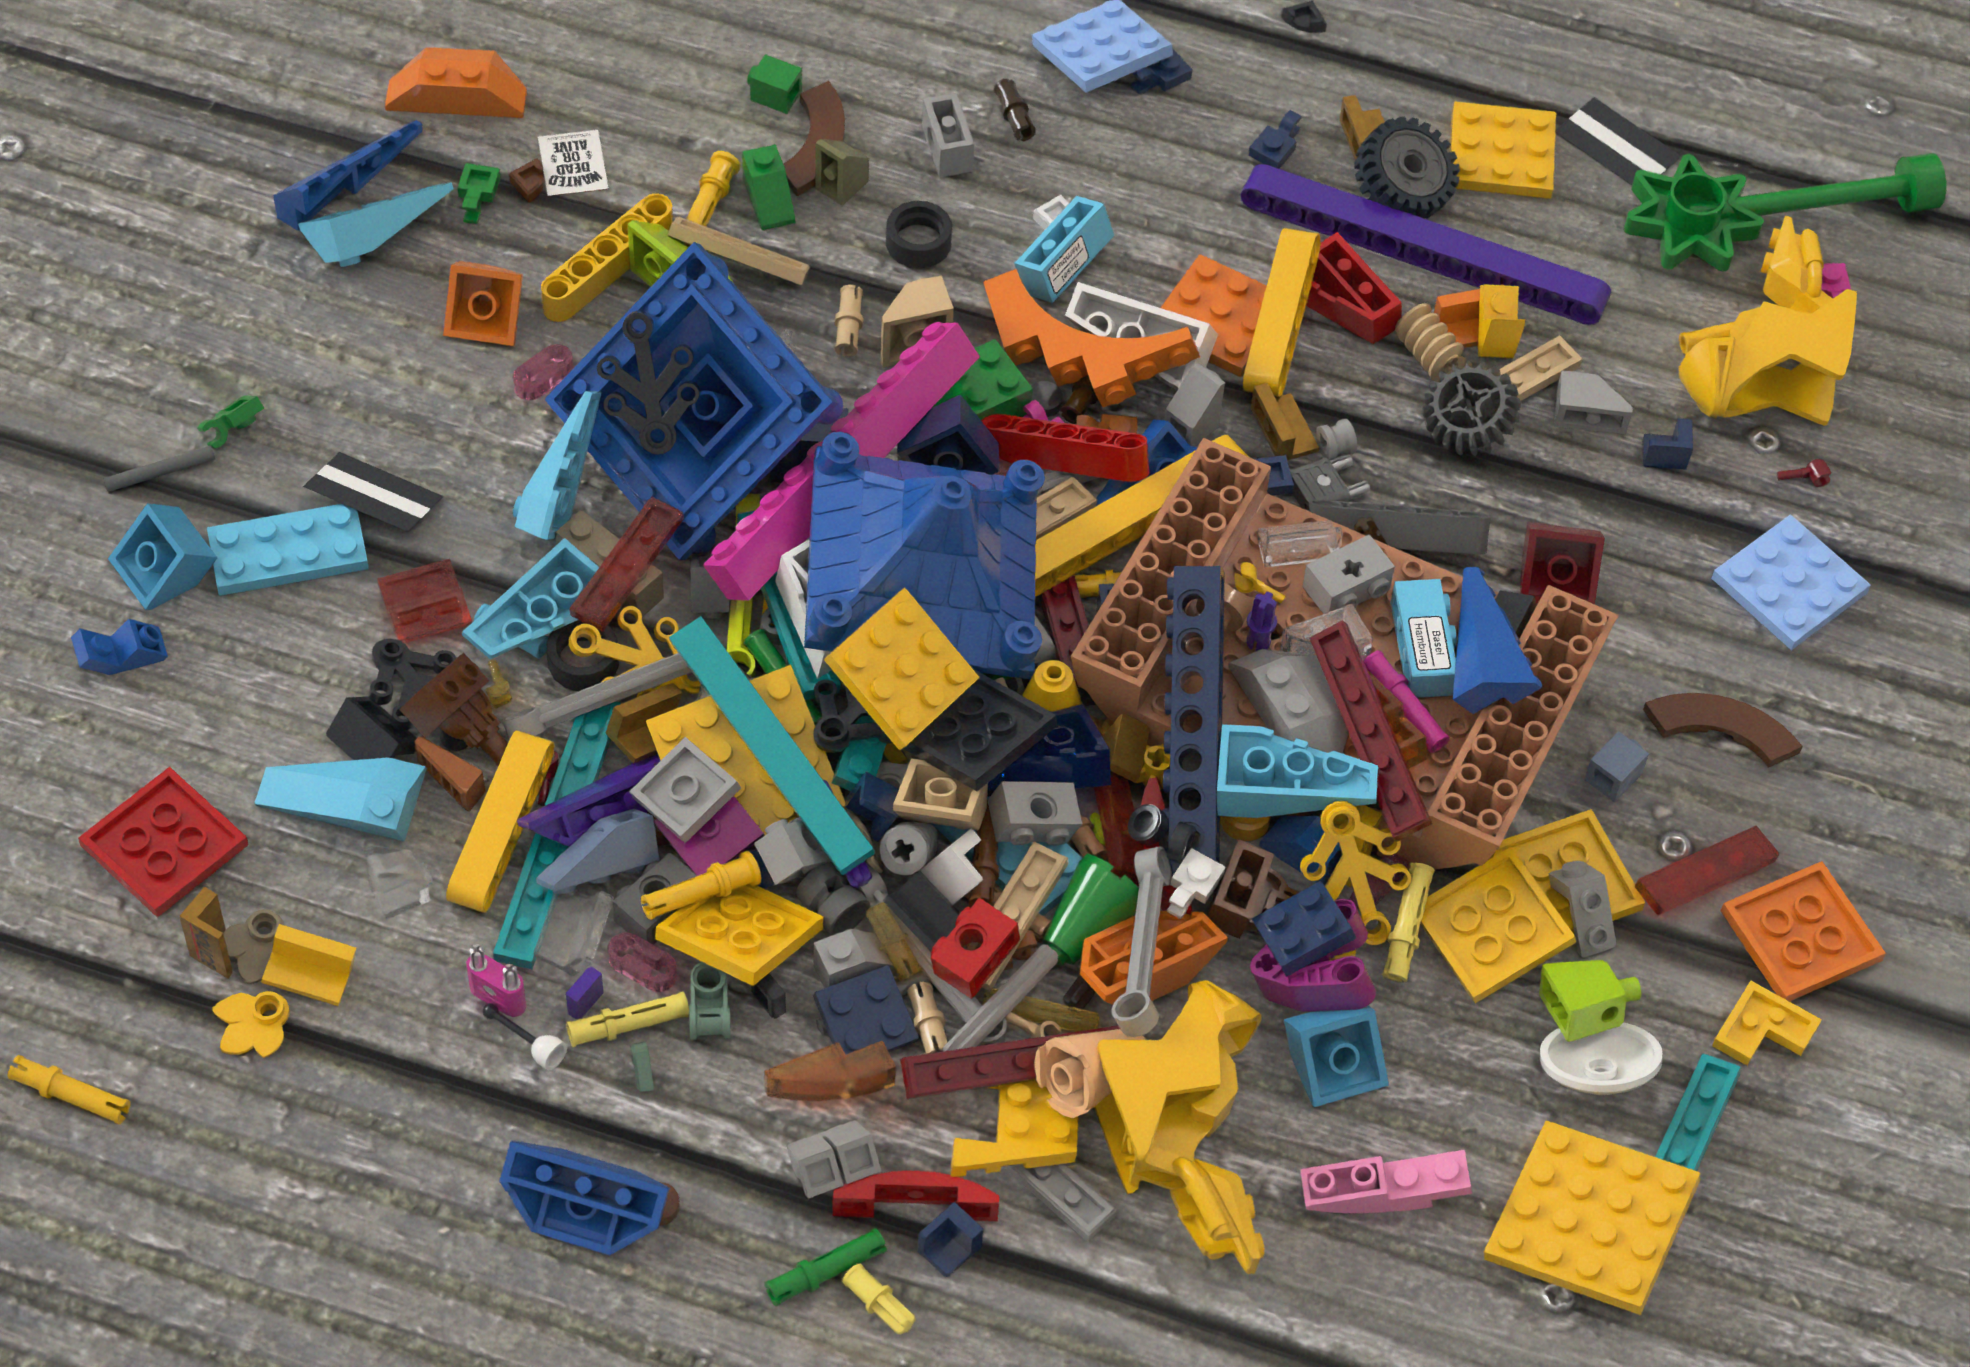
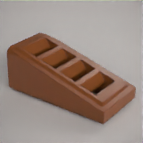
(454, 774)

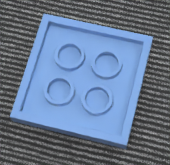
(1102, 45)
(1790, 582)

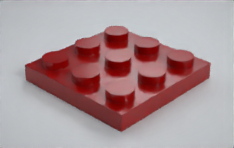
(163, 841)

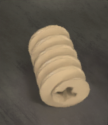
(1430, 341)

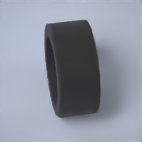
(918, 214)
(578, 677)

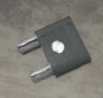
(1322, 482)

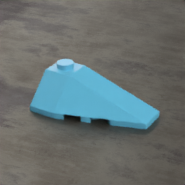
(358, 232)
(553, 488)
(534, 603)
(1281, 776)
(353, 794)

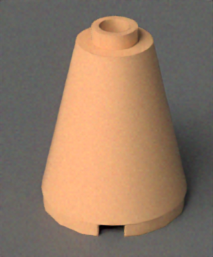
(1074, 1071)

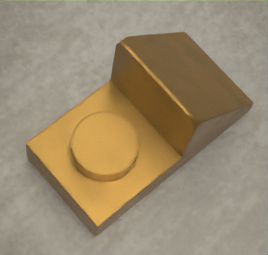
(1126, 742)

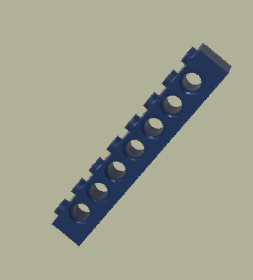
(1208, 585)

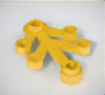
(646, 655)
(1355, 863)

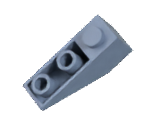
(610, 846)

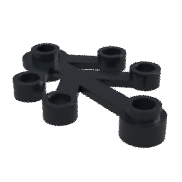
(649, 389)
(394, 657)
(842, 725)

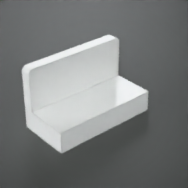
(952, 870)

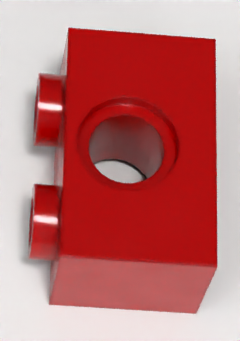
(971, 969)

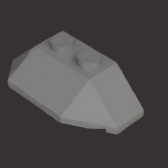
(1292, 697)

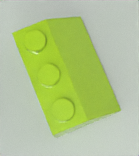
(652, 250)

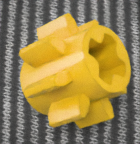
(1154, 764)

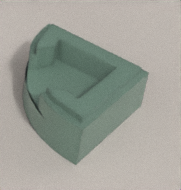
(642, 1066)

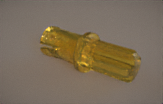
(892, 940)

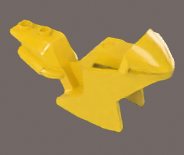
(1740, 370)
(1166, 1103)

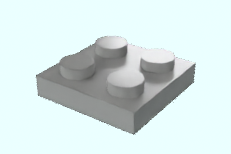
(685, 789)

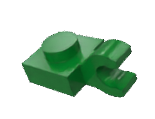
(477, 185)
(238, 415)

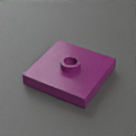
(718, 840)

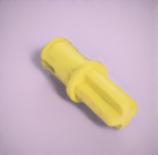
(879, 1299)

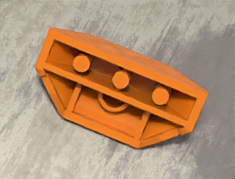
(457, 84)
(1180, 954)

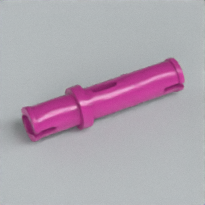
(1413, 708)

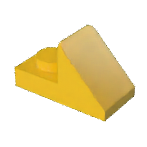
(1499, 321)

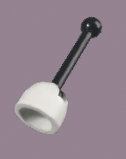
(546, 1050)

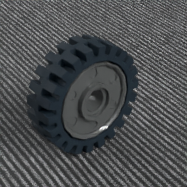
(1407, 167)

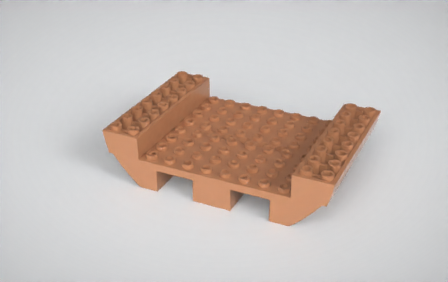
(1214, 521)

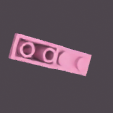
(1385, 1187)

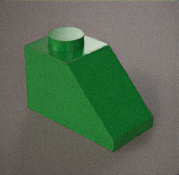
(767, 187)

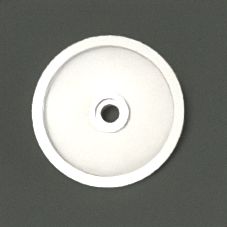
(1604, 1061)

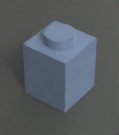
(1616, 766)

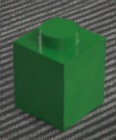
(775, 84)

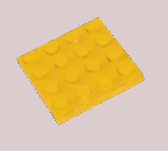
(714, 735)
(1592, 1217)

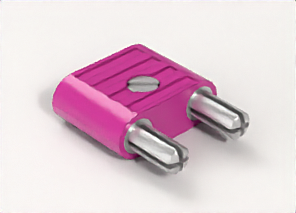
(495, 983)

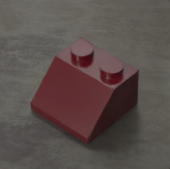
(1561, 558)

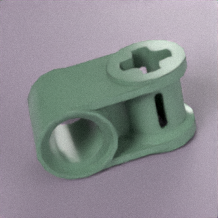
(709, 1007)

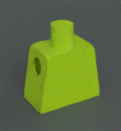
(1586, 996)

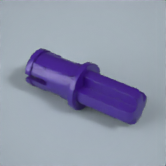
(1261, 621)

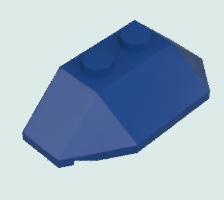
(581, 1197)

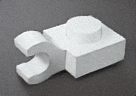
(1194, 879)

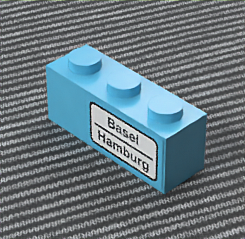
(1064, 248)
(1425, 636)

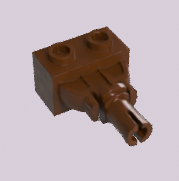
(458, 707)
(1246, 889)

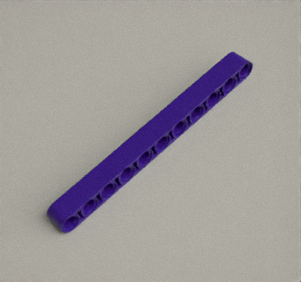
(1425, 243)

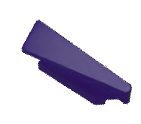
(576, 812)

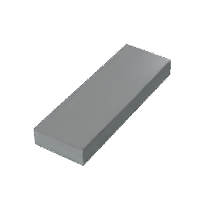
(1067, 1197)

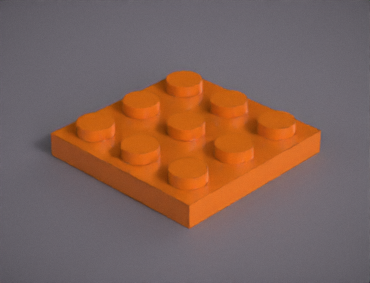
(1226, 302)
(1802, 932)

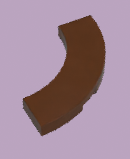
(826, 122)
(1742, 721)

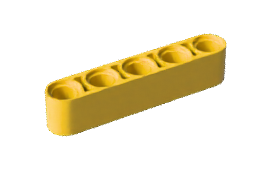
(599, 261)
(1282, 310)
(496, 825)

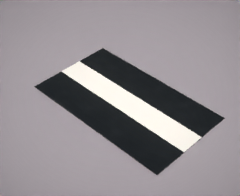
(1615, 141)
(373, 491)

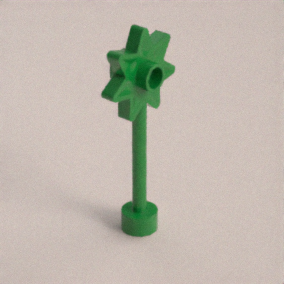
(1709, 213)

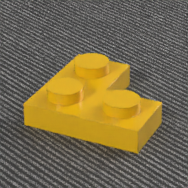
(1763, 1015)

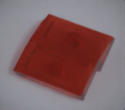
(424, 601)

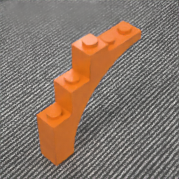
(1073, 354)

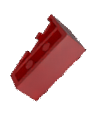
(1352, 293)

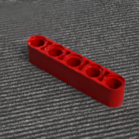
(1071, 447)

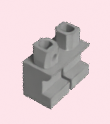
(842, 1147)

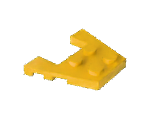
(1026, 1134)

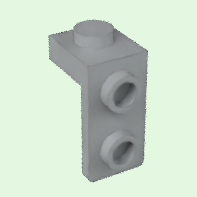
(1588, 906)

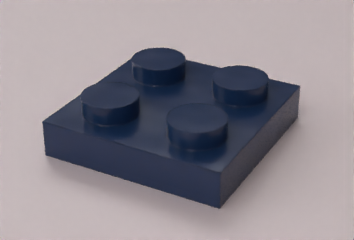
(1304, 928)
(866, 1012)

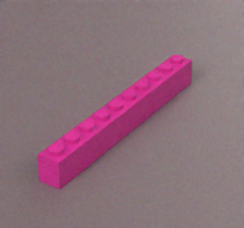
(876, 423)

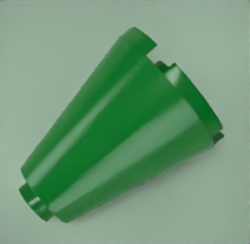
(1089, 905)

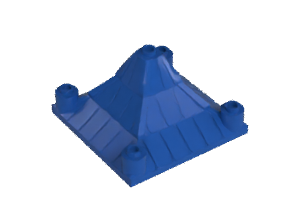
(749, 408)
(941, 533)

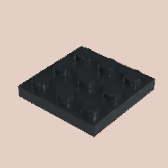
(982, 733)

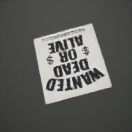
(573, 162)

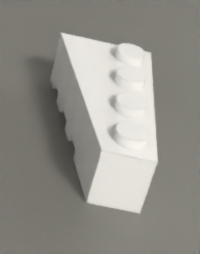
(1121, 317)

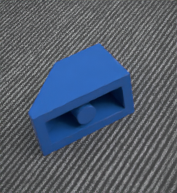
(1294, 839)

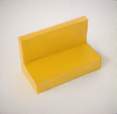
(309, 965)

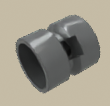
(831, 896)

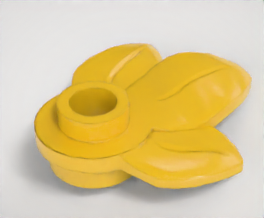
(248, 1027)

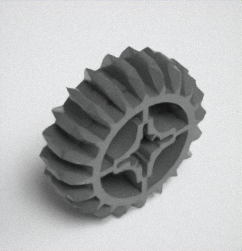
(1446, 422)

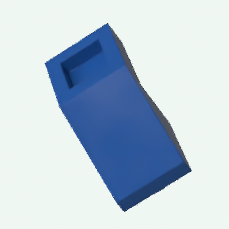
(128, 648)

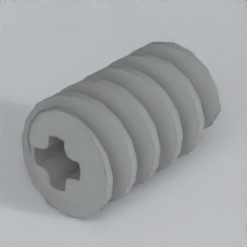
(908, 861)

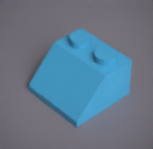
(161, 555)
(1337, 1053)

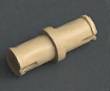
(848, 320)
(928, 1019)

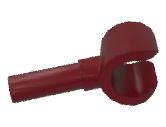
(1816, 470)
(544, 790)

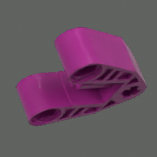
(1324, 983)

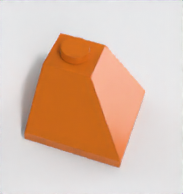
(482, 303)

